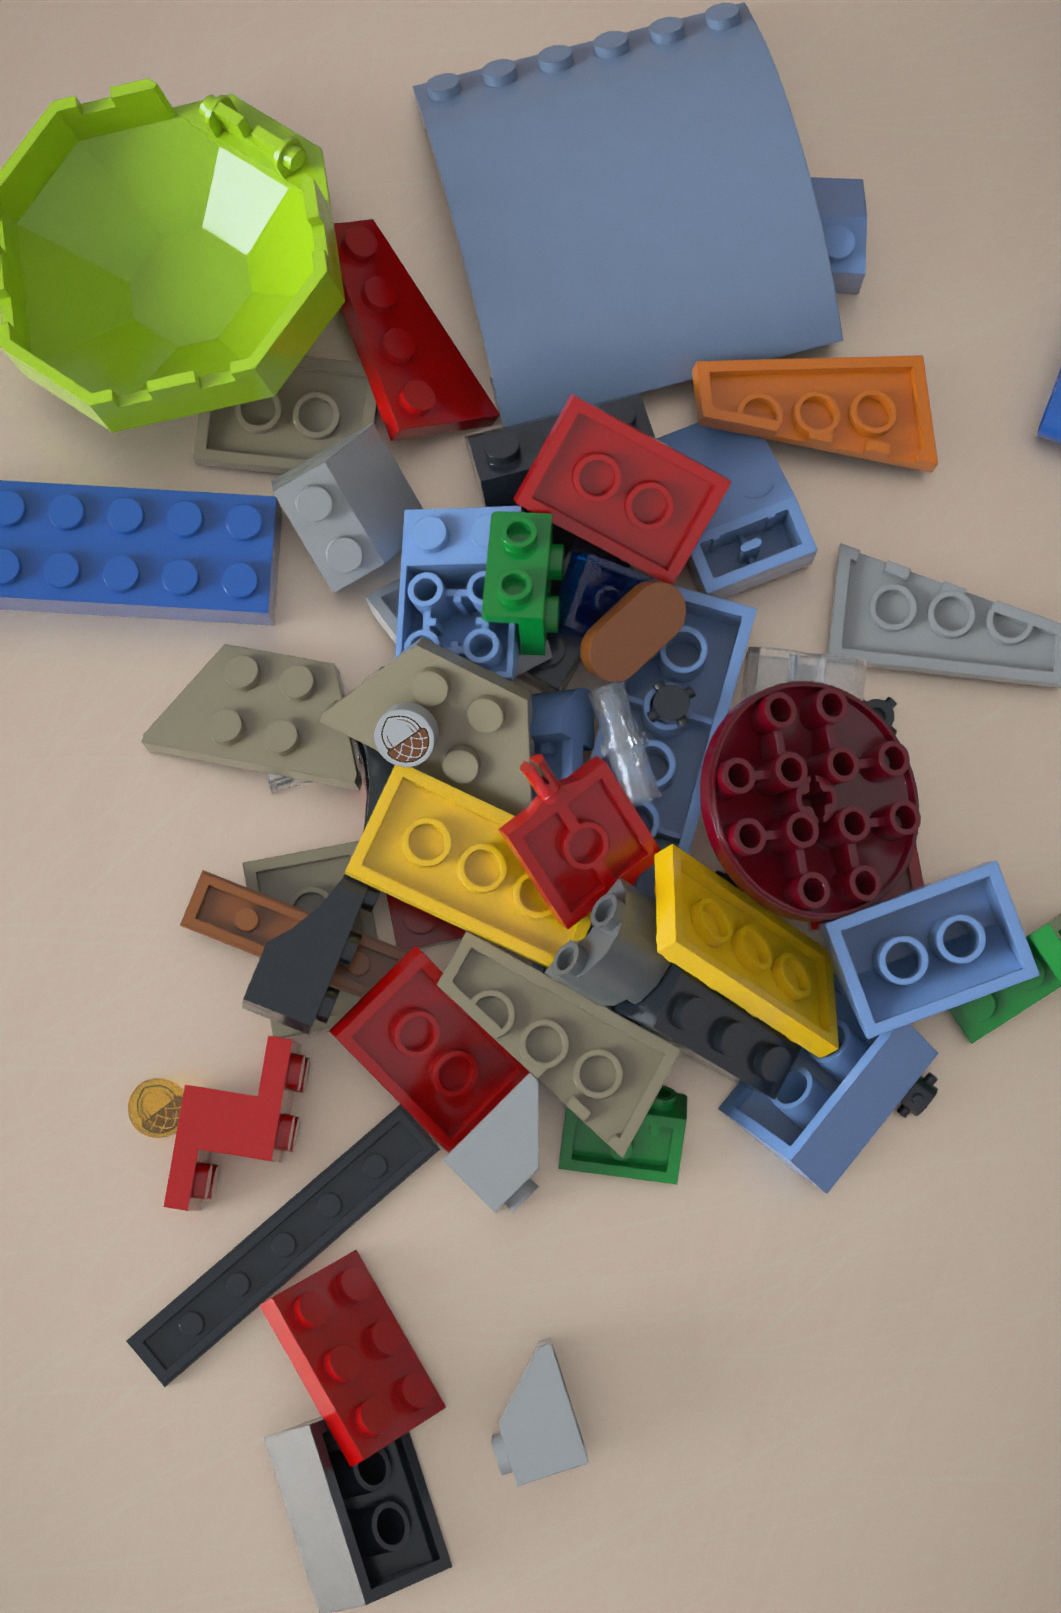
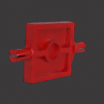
(578, 837)

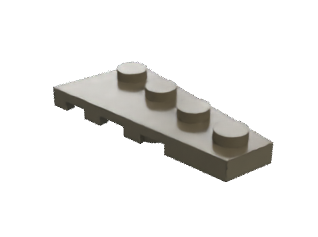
(576, 1049)

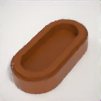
(633, 631)

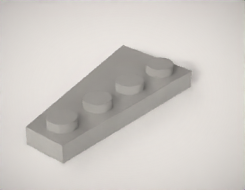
(936, 627)

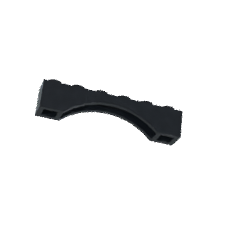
(299, 964)

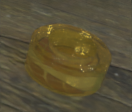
(156, 1107)

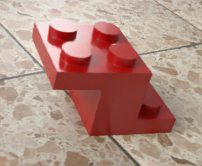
(236, 1125)

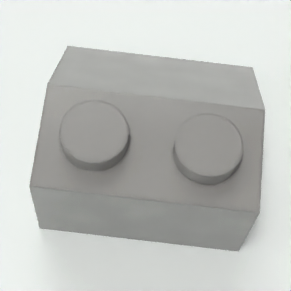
(348, 506)
(503, 1150)
(539, 1423)

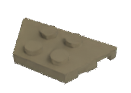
(477, 713)
(260, 716)

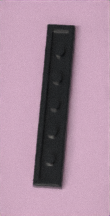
(282, 1245)

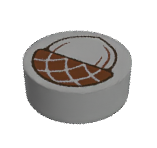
(406, 734)

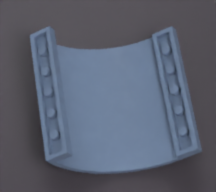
(631, 210)

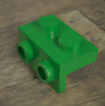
(520, 576)

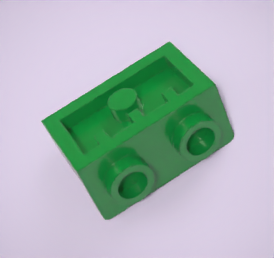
(652, 1153)

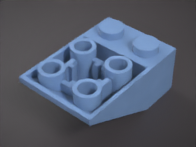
(758, 524)
(445, 587)

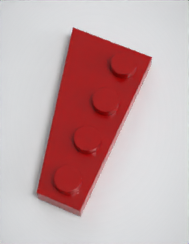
(403, 347)

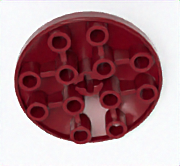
(809, 801)

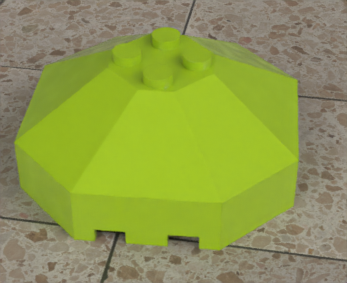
(163, 254)

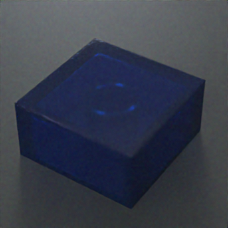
(591, 589)

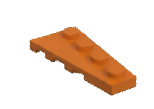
(834, 405)

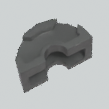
(618, 954)

